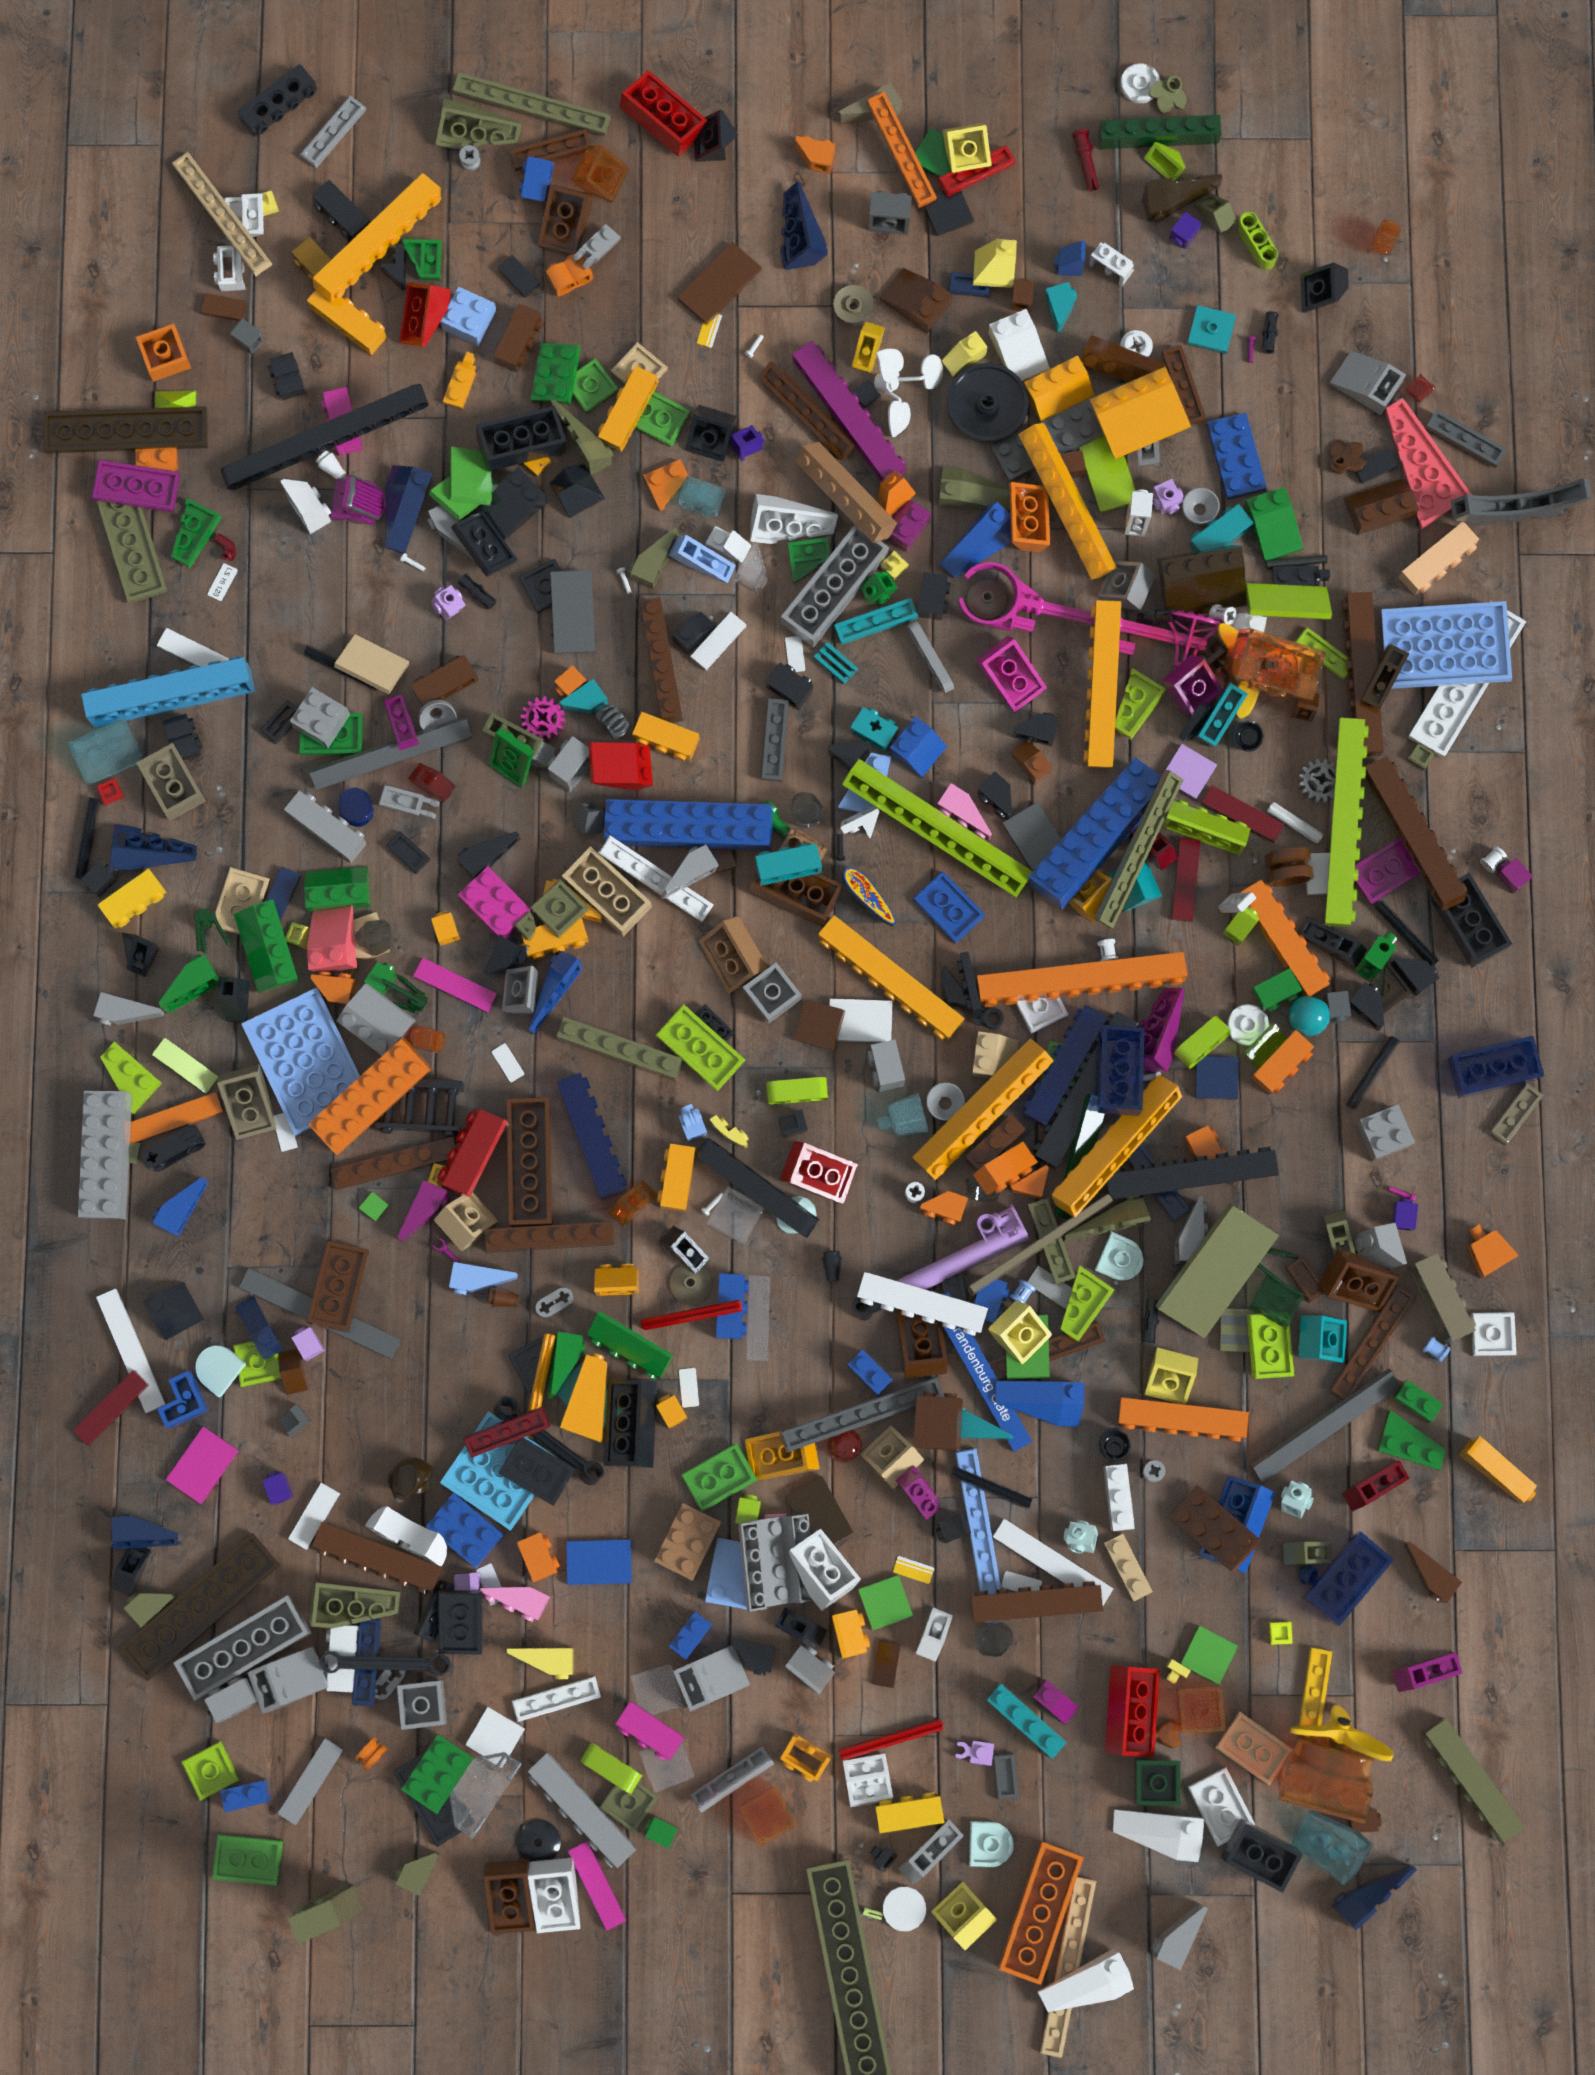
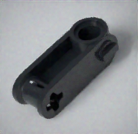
(174, 1148)

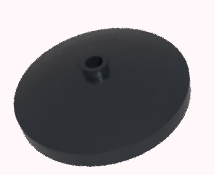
(991, 386)

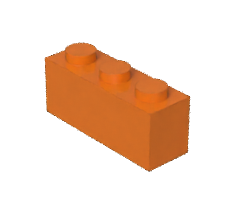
(1283, 1063)
(1005, 1169)

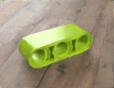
(1257, 231)
(1202, 1042)
(797, 1090)
(611, 1768)

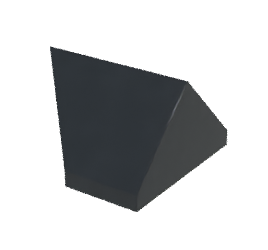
(139, 953)

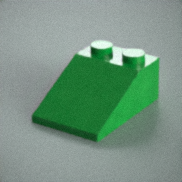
(1274, 524)
(192, 982)

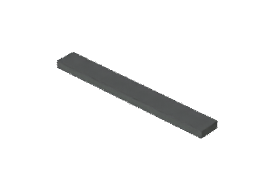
(389, 753)
(300, 1304)
(857, 1416)
(1325, 1425)

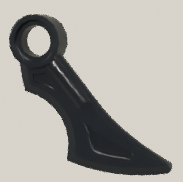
(955, 997)

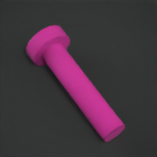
(1402, 1193)

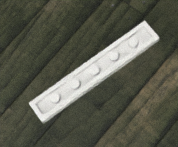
(653, 878)
(130, 1347)
(1046, 1557)

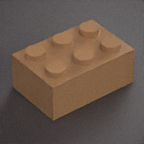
(687, 1542)

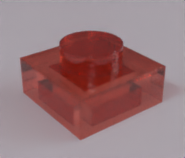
(1420, 388)

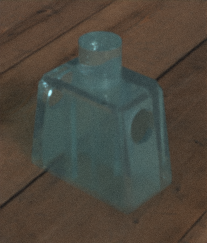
(905, 1117)

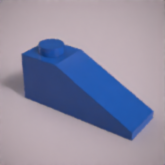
(177, 1210)

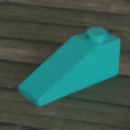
(977, 1428)

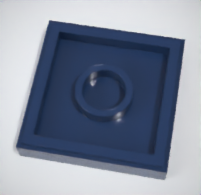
(1217, 1078)

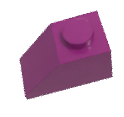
(1055, 1701)

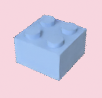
(468, 316)

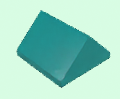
(1144, 889)

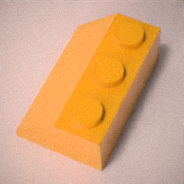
(1059, 389)

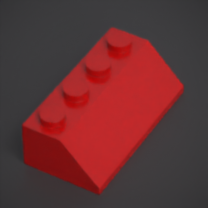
(662, 113)
(471, 1152)
(1132, 1711)

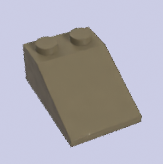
(171, 782)
(247, 1101)

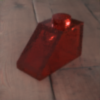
(432, 782)

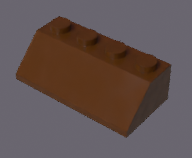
(806, 896)

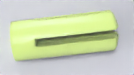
(866, 1910)

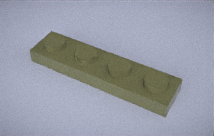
(1055, 1253)

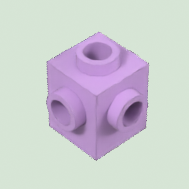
(1167, 497)
(447, 602)

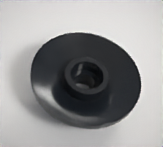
(547, 1833)

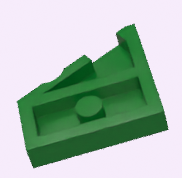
(426, 257)
(807, 556)

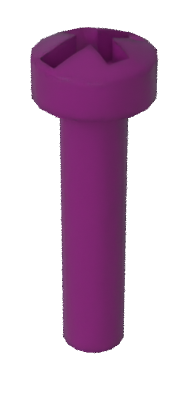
(1251, 339)

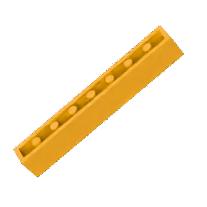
(377, 238)
(1067, 501)
(1103, 684)
(891, 978)
(983, 1108)
(1115, 1147)

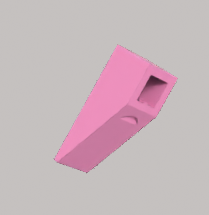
(959, 806)
(524, 1599)

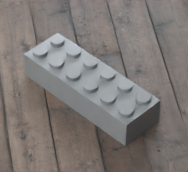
(833, 586)
(105, 1155)
(242, 1647)

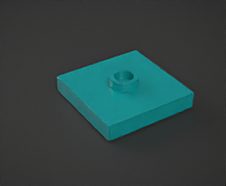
(1211, 329)

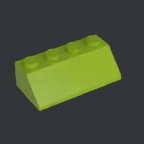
(1208, 828)

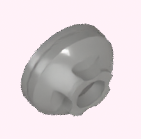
(1202, 497)
(447, 714)
(940, 1091)

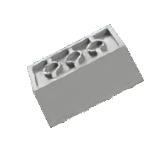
(766, 1560)

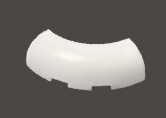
(411, 1536)

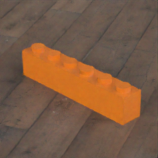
(1285, 941)
(1182, 1418)

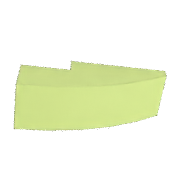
(185, 1065)

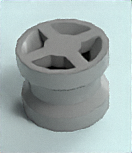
(469, 163)
(1150, 1471)

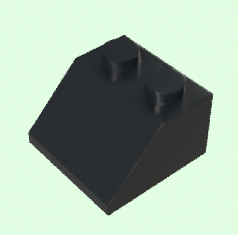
(710, 433)

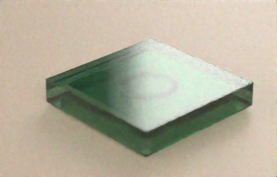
(1277, 1301)

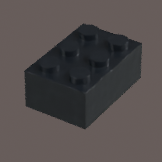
(1261, 1855)

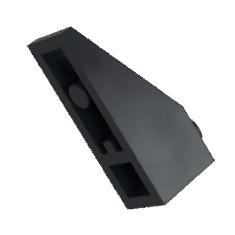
(486, 853)
(1333, 941)

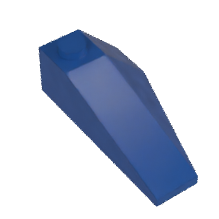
(983, 538)
(560, 976)
(1050, 1401)

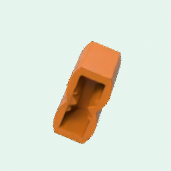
(568, 275)

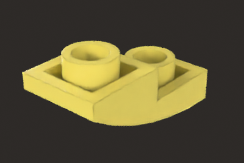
(734, 1136)

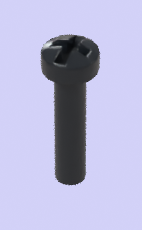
(840, 857)

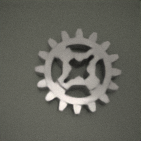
(1312, 779)

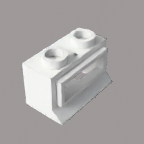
(1113, 262)
(236, 282)

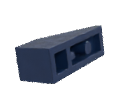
(259, 1328)
(138, 1533)

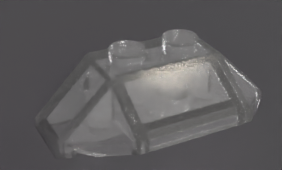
(481, 1790)

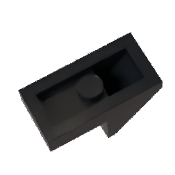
(397, 270)

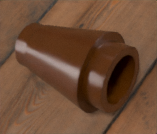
(502, 1298)

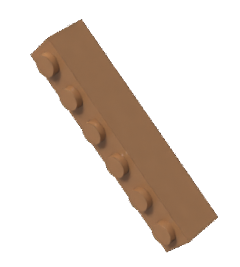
(845, 492)

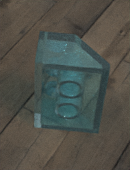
(106, 751)

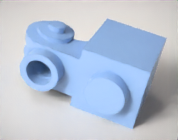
(692, 1123)

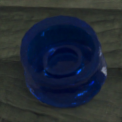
(356, 807)

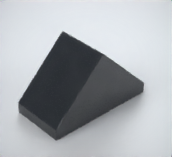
(848, 753)

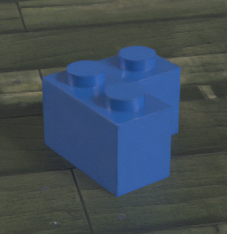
(188, 1401)

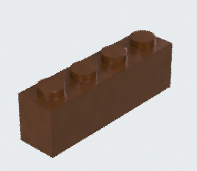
(1117, 360)

